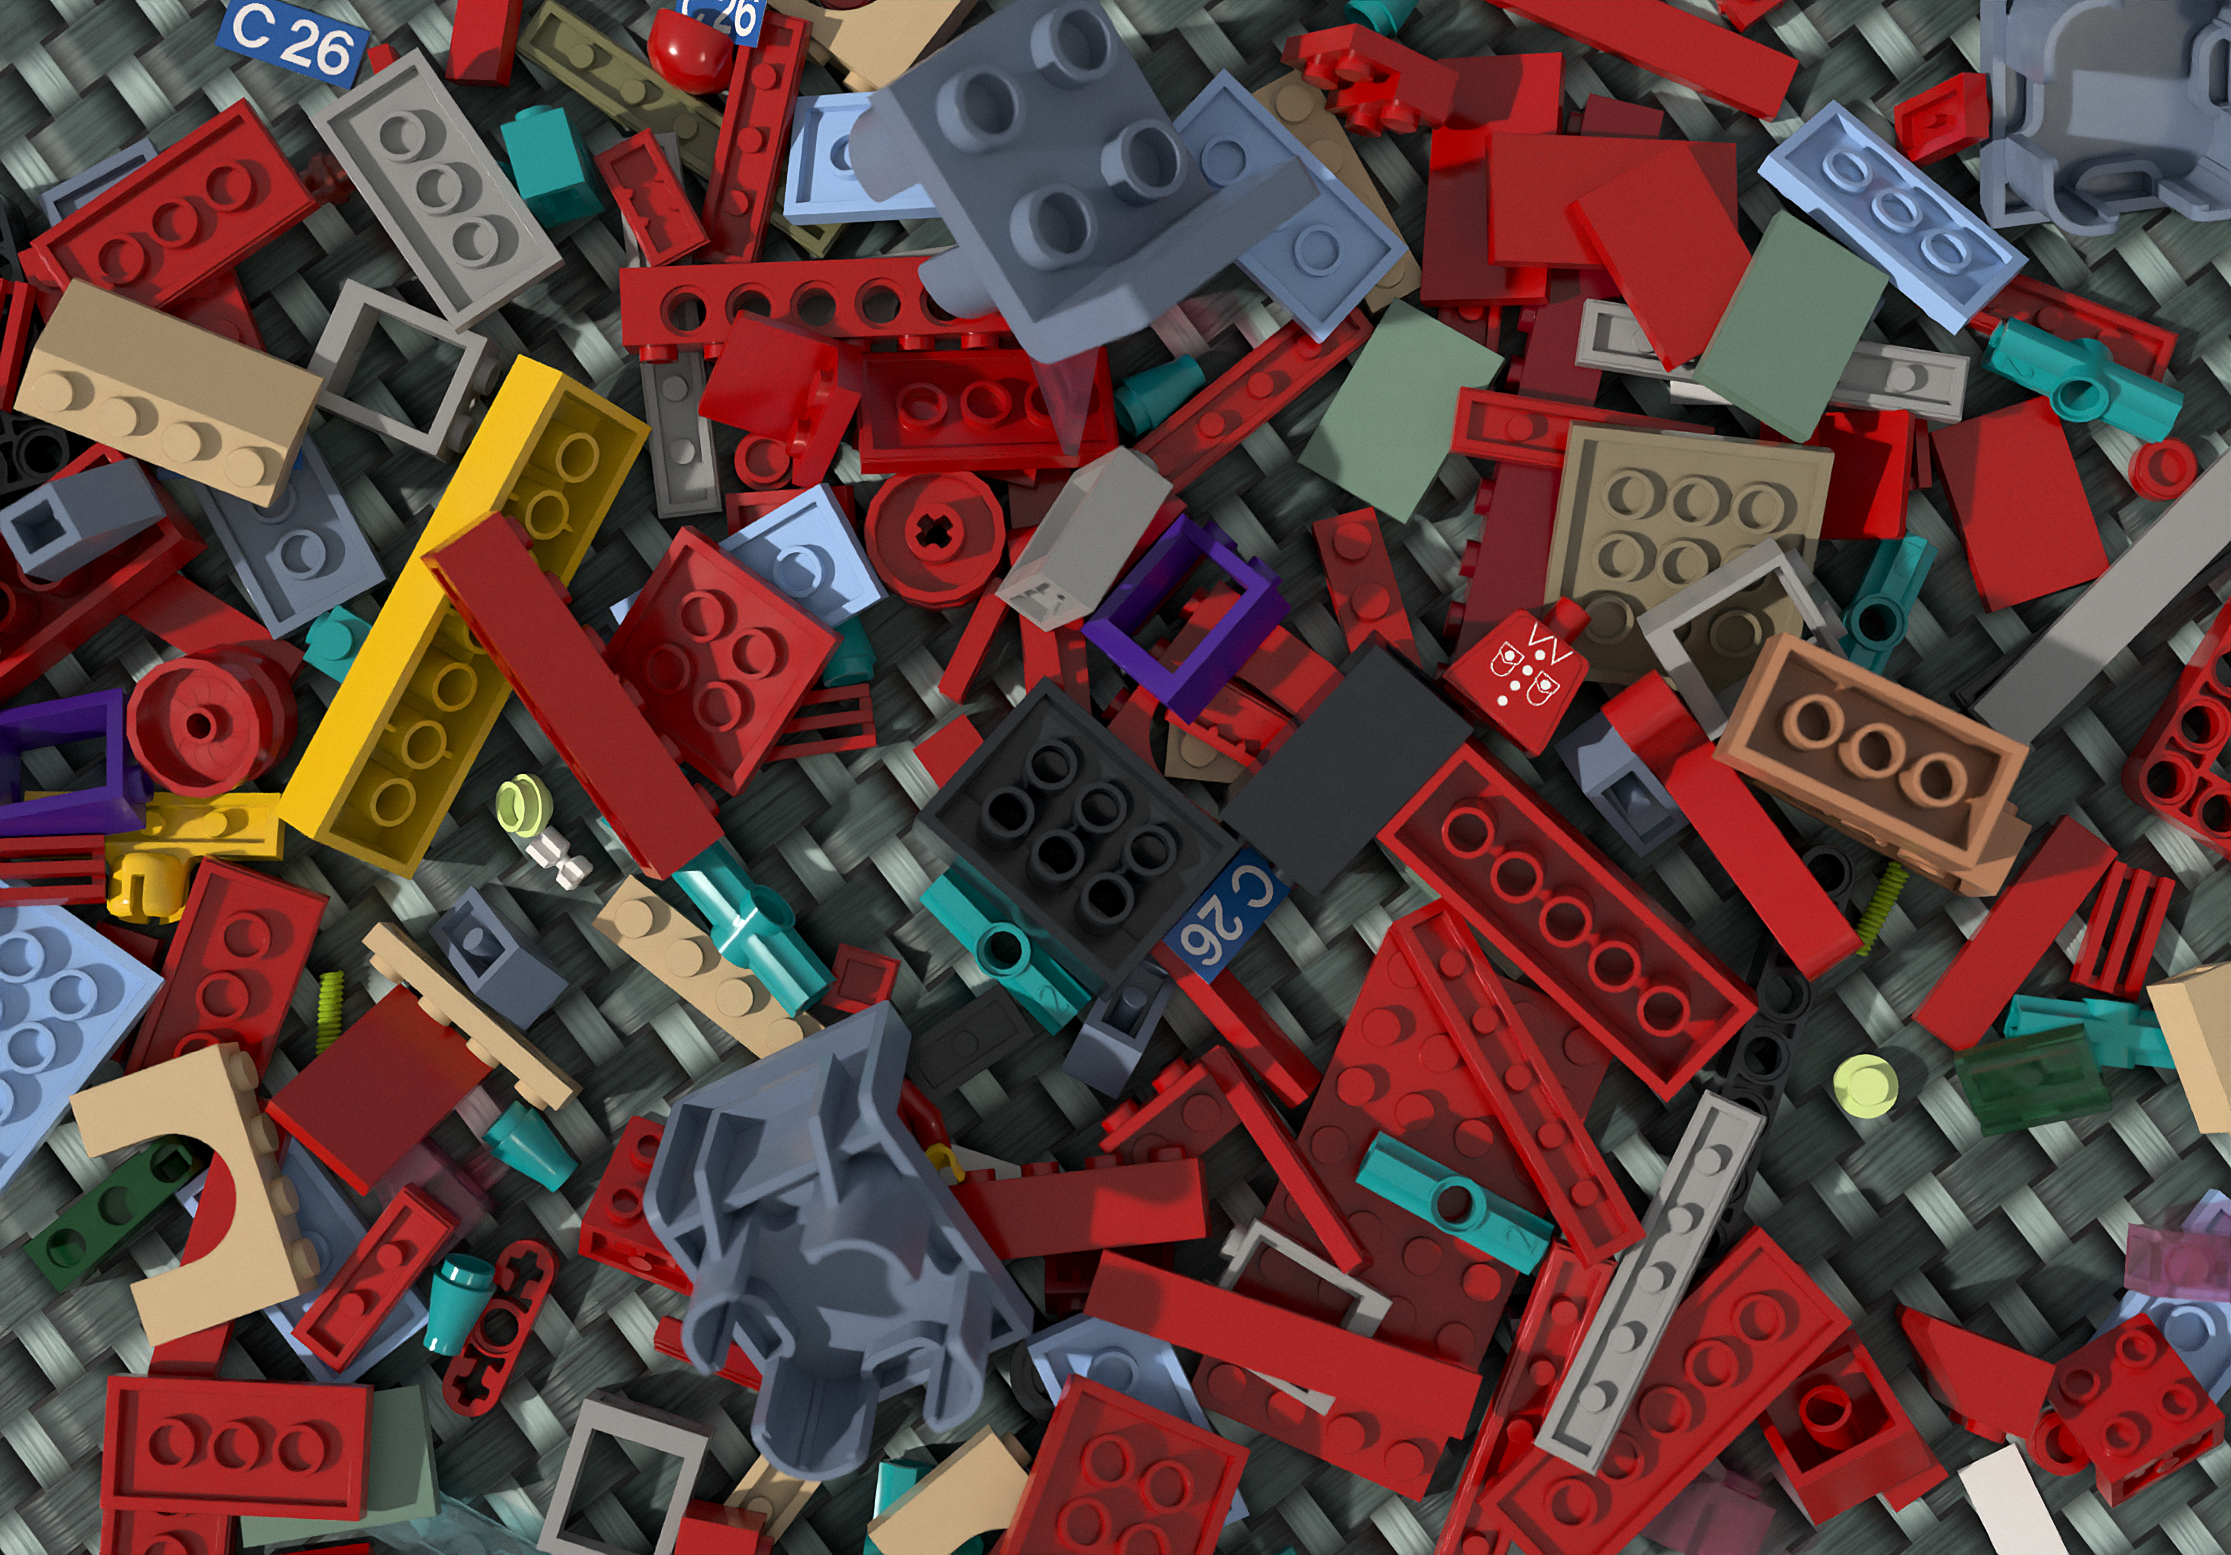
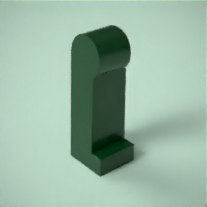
(114, 1212)

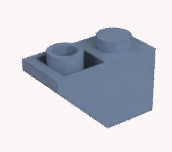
(79, 518)

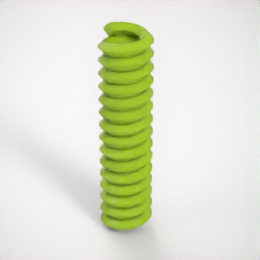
(1880, 905)
(329, 1010)

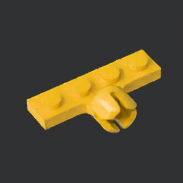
(155, 863)

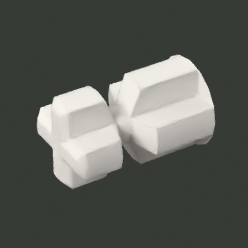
(551, 850)

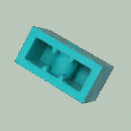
(552, 166)

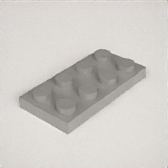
(437, 191)

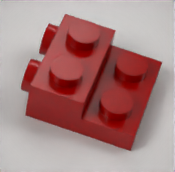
(1373, 80)

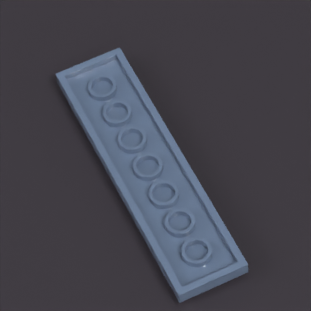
(307, 544)

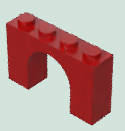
(1278, 671)

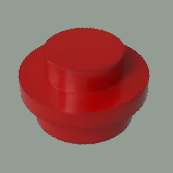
(763, 463)

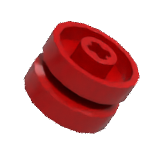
(913, 507)
(212, 720)

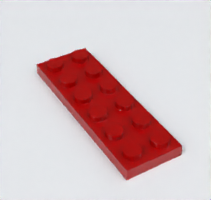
(1719, 1365)

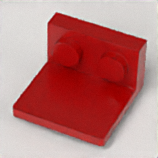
(787, 389)
(1868, 472)
(1181, 1113)
(616, 1222)
(2134, 1408)

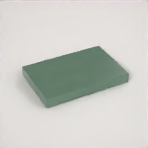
(1790, 327)
(1396, 411)
(400, 1474)

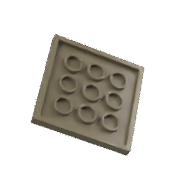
(1659, 512)

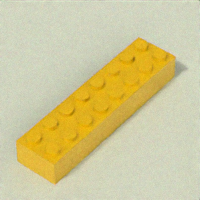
(422, 680)

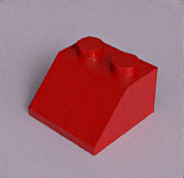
(1981, 1379)
(1841, 1431)

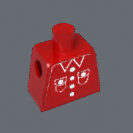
(1523, 674)

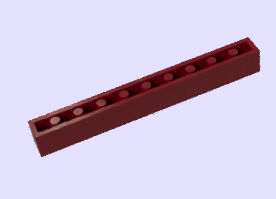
(1520, 501)

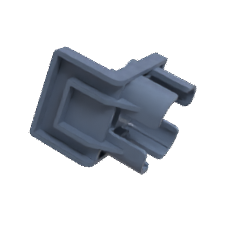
(2105, 111)
(1059, 180)
(827, 1247)

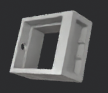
(345, 343)
(1085, 538)
(1662, 620)
(1362, 1315)
(639, 1424)

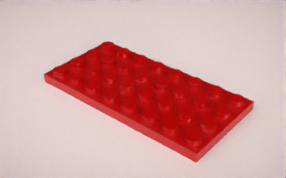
(1408, 1079)

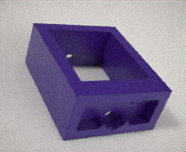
(1222, 649)
(93, 811)

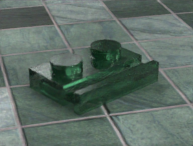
(2033, 1080)

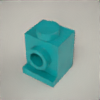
(336, 640)

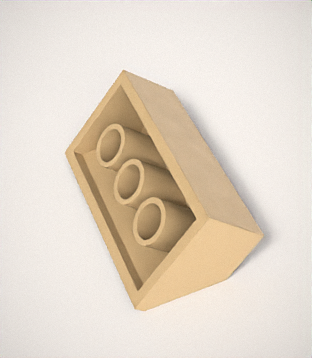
(170, 392)

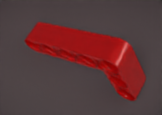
(2189, 761)
(1733, 825)

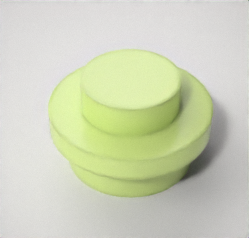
(524, 805)
(1865, 1086)

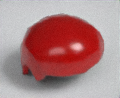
(690, 53)

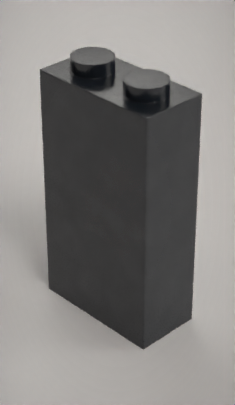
(1344, 765)

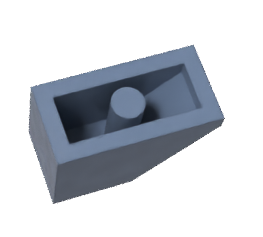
(1620, 785)
(498, 959)
(1120, 1029)

